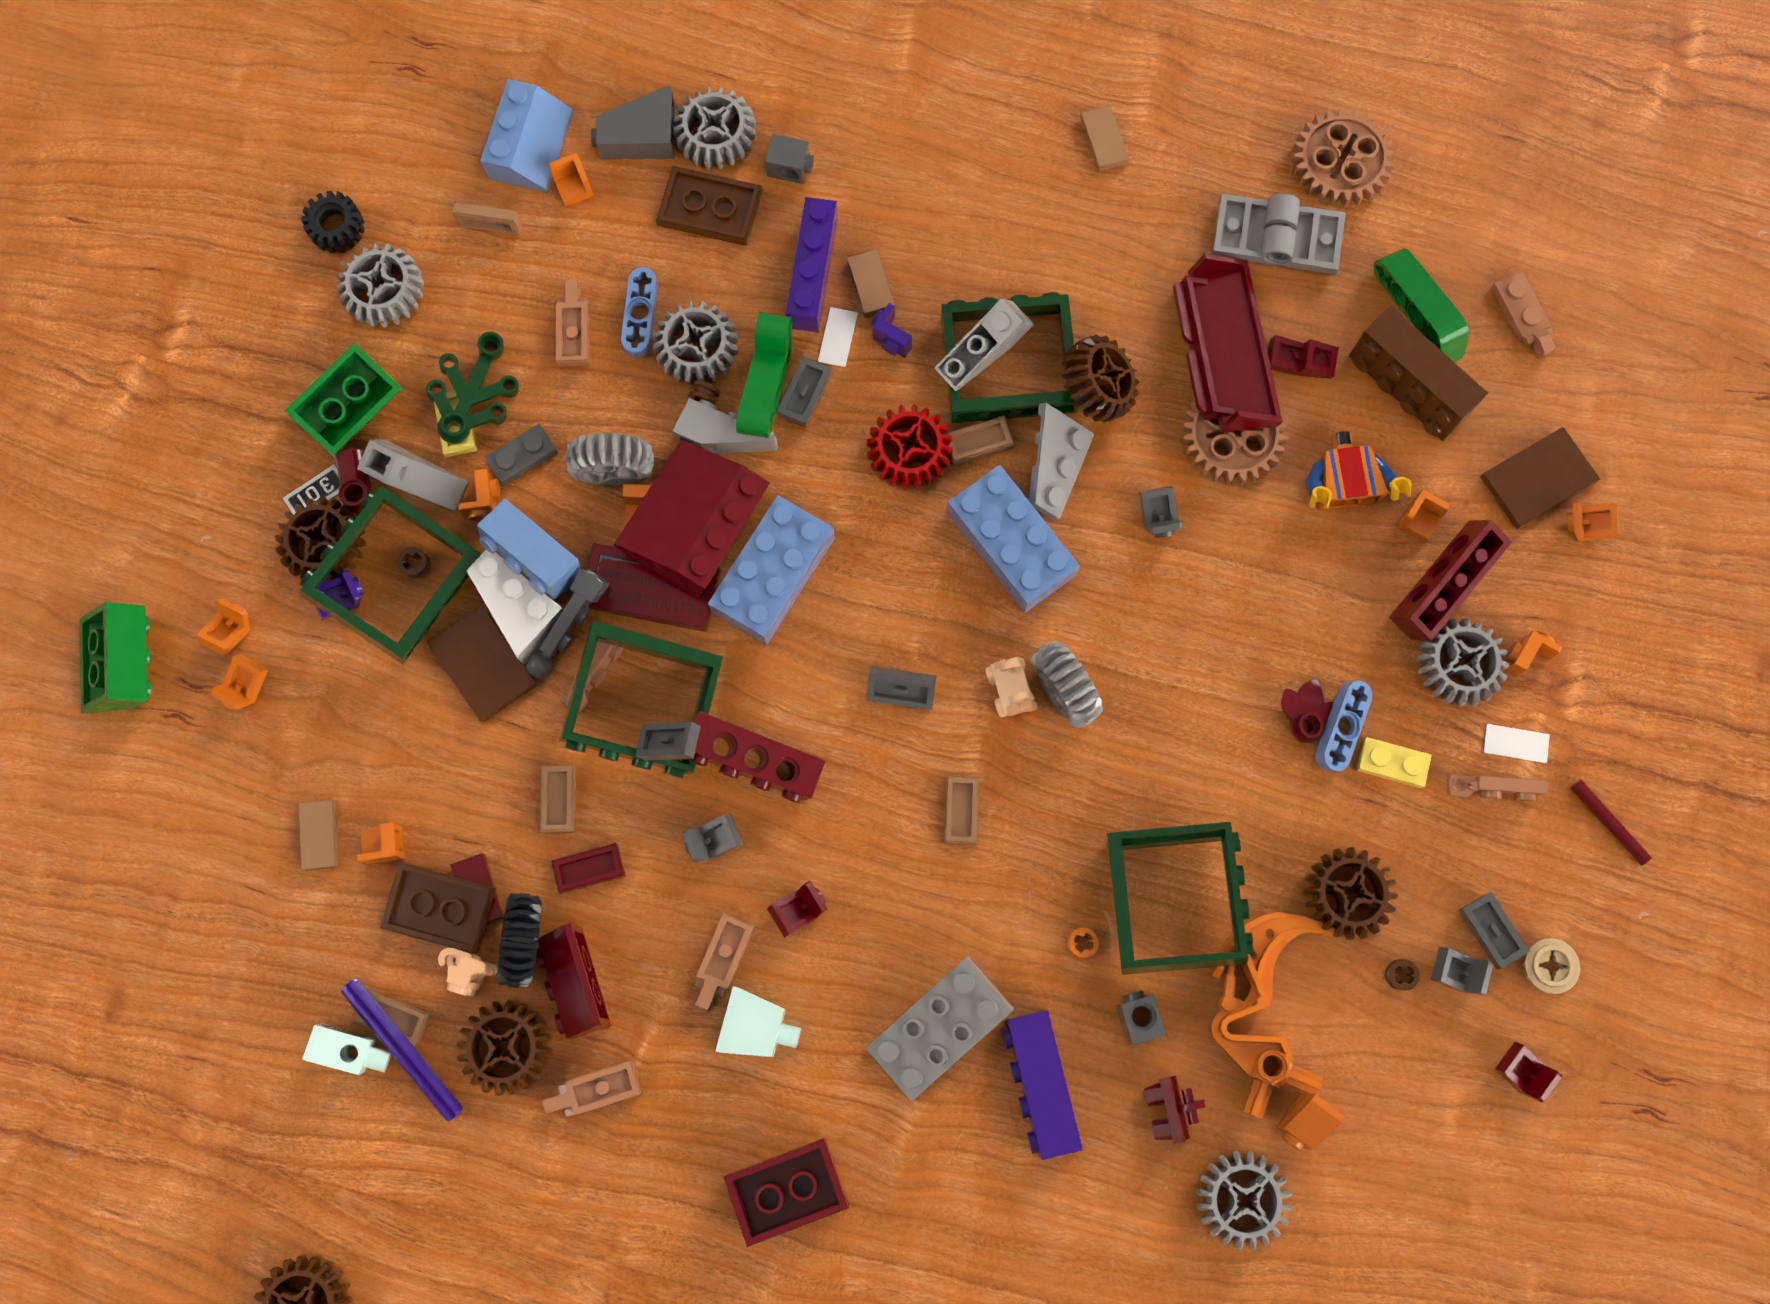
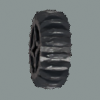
(519, 940)

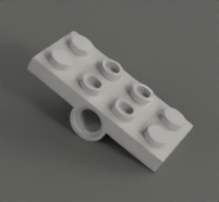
(1279, 233)
(940, 1028)

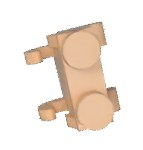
(1011, 686)
(466, 972)

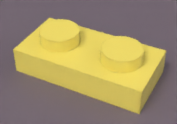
(1394, 762)

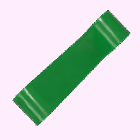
(1423, 302)
(765, 375)

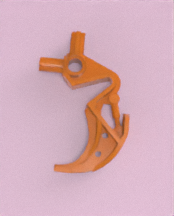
(1251, 1050)

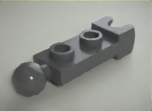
(587, 588)

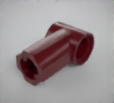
(351, 479)

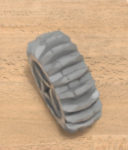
(715, 143)
(370, 272)
(716, 329)
(609, 459)
(1455, 650)
(1067, 684)
(1232, 1211)

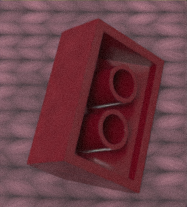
(572, 982)

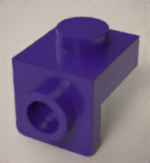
(889, 336)
(342, 590)

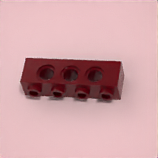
(1450, 579)
(804, 768)

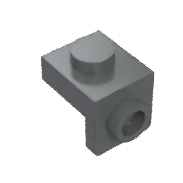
(1160, 511)
(712, 839)
(1462, 971)

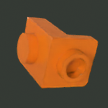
(486, 493)
(1594, 522)
(225, 628)
(1523, 653)
(240, 683)

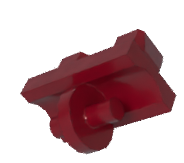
(1175, 1125)

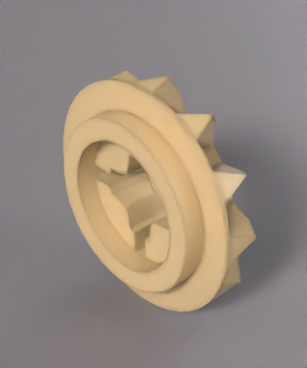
(1561, 954)

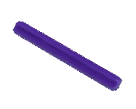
(401, 1049)

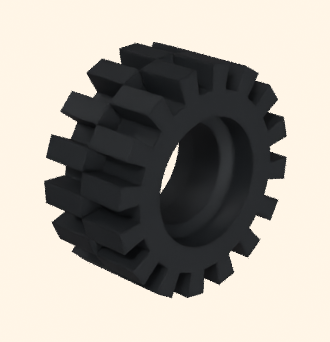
(324, 208)

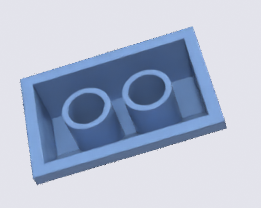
(525, 136)
(528, 550)

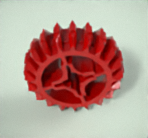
(887, 434)

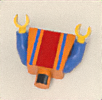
(1352, 477)

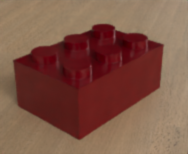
(786, 1191)

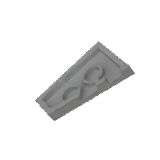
(1060, 455)

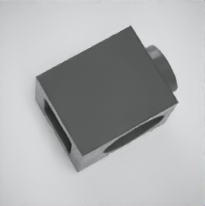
(788, 159)
(1154, 1026)

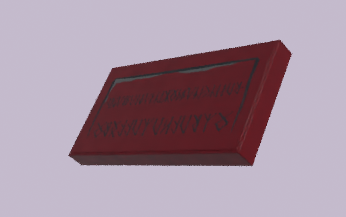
(645, 594)

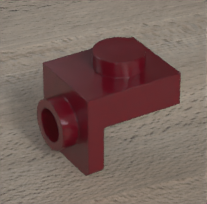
(798, 909)
(1528, 1073)

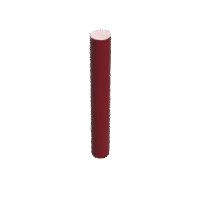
(1611, 822)

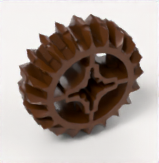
(1100, 378)
(297, 528)
(1344, 907)
(516, 1034)
(278, 1293)

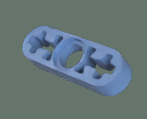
(646, 324)
(1331, 730)

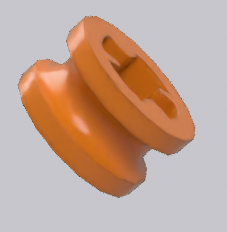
(1085, 953)

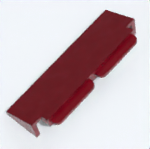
(1226, 345)

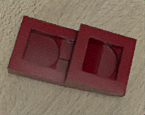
(1302, 359)

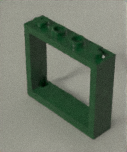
(1012, 405)
(351, 530)
(651, 646)
(1234, 878)

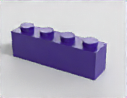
(812, 264)
(1043, 1085)

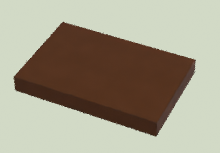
(709, 205)
(1540, 477)
(481, 664)
(438, 907)

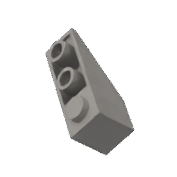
(984, 343)
(716, 431)
(412, 473)

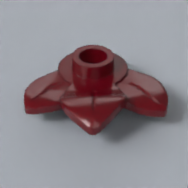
(1306, 706)

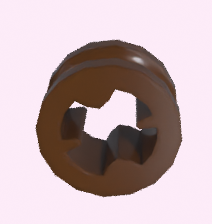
(703, 391)
(415, 553)
(1402, 964)

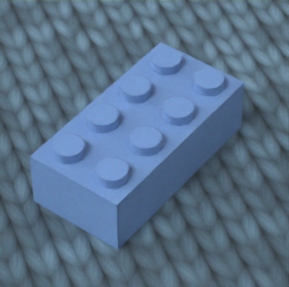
(1012, 538)
(772, 570)

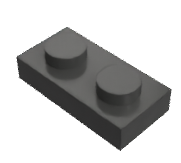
(804, 392)
(521, 454)
(901, 688)
(668, 741)
(1494, 930)

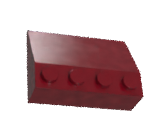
(691, 516)

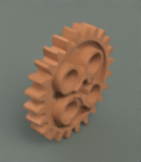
(1369, 169)
(1240, 459)

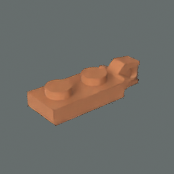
(1524, 313)
(572, 327)
(602, 656)
(1493, 787)
(722, 959)
(595, 1090)

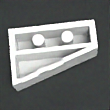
(516, 607)

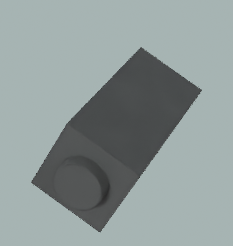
(637, 128)

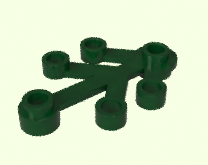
(471, 393)

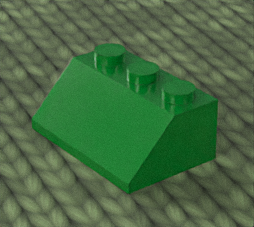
(343, 399)
(114, 658)

